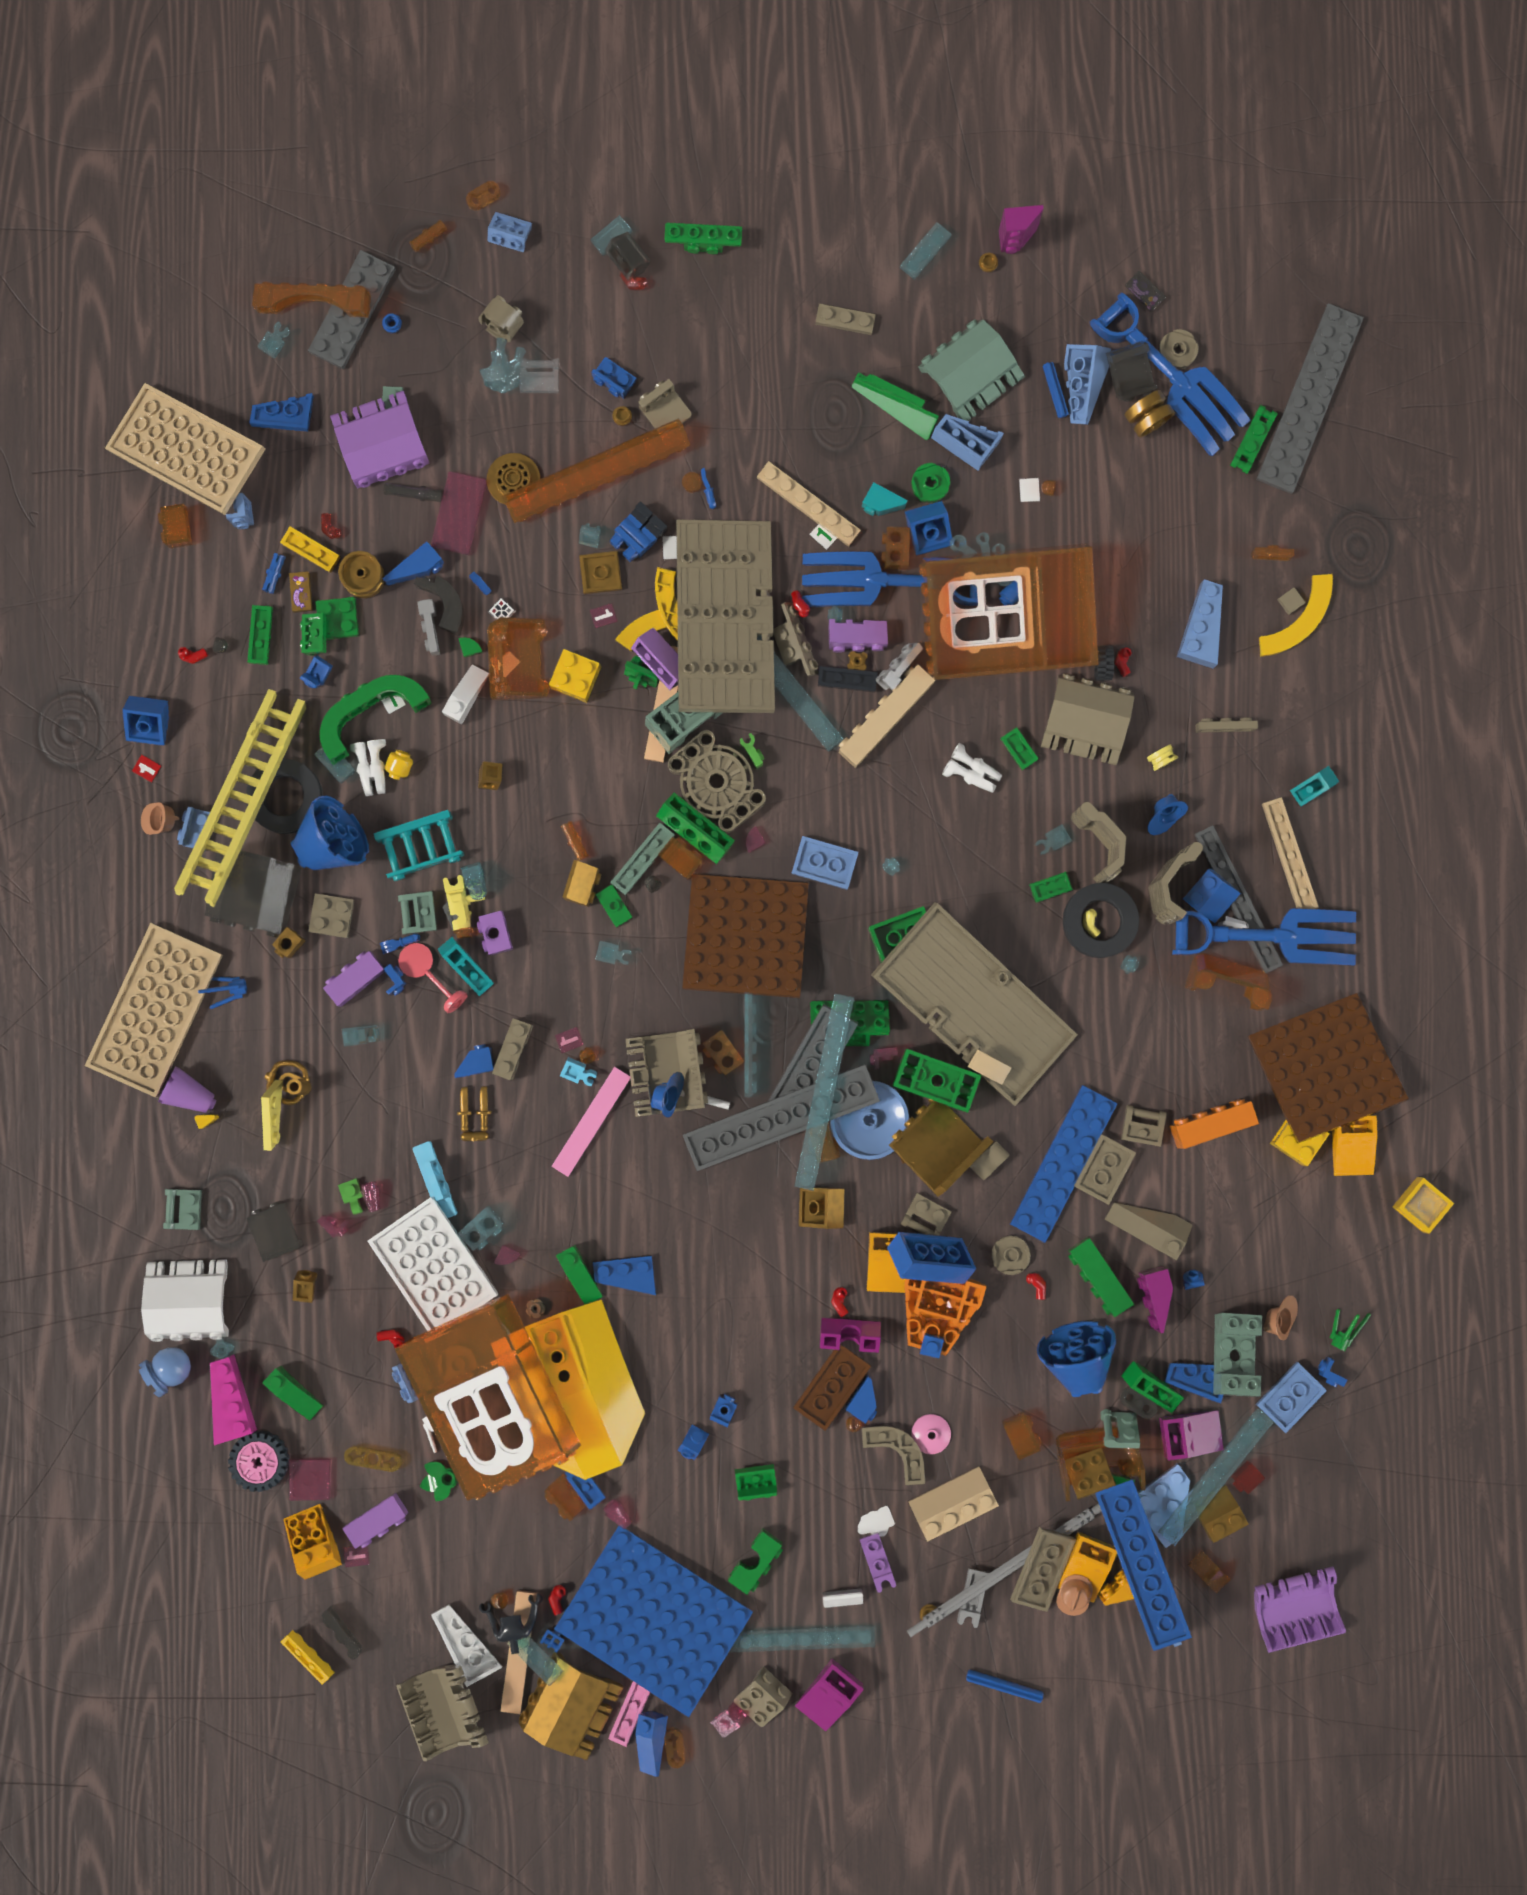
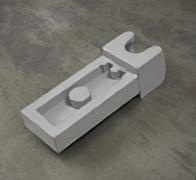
(428, 611)
(891, 677)
(973, 1607)

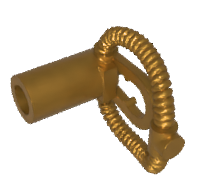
(296, 1086)

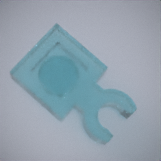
(272, 343)
(1055, 838)
(609, 953)

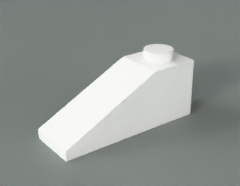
(465, 694)

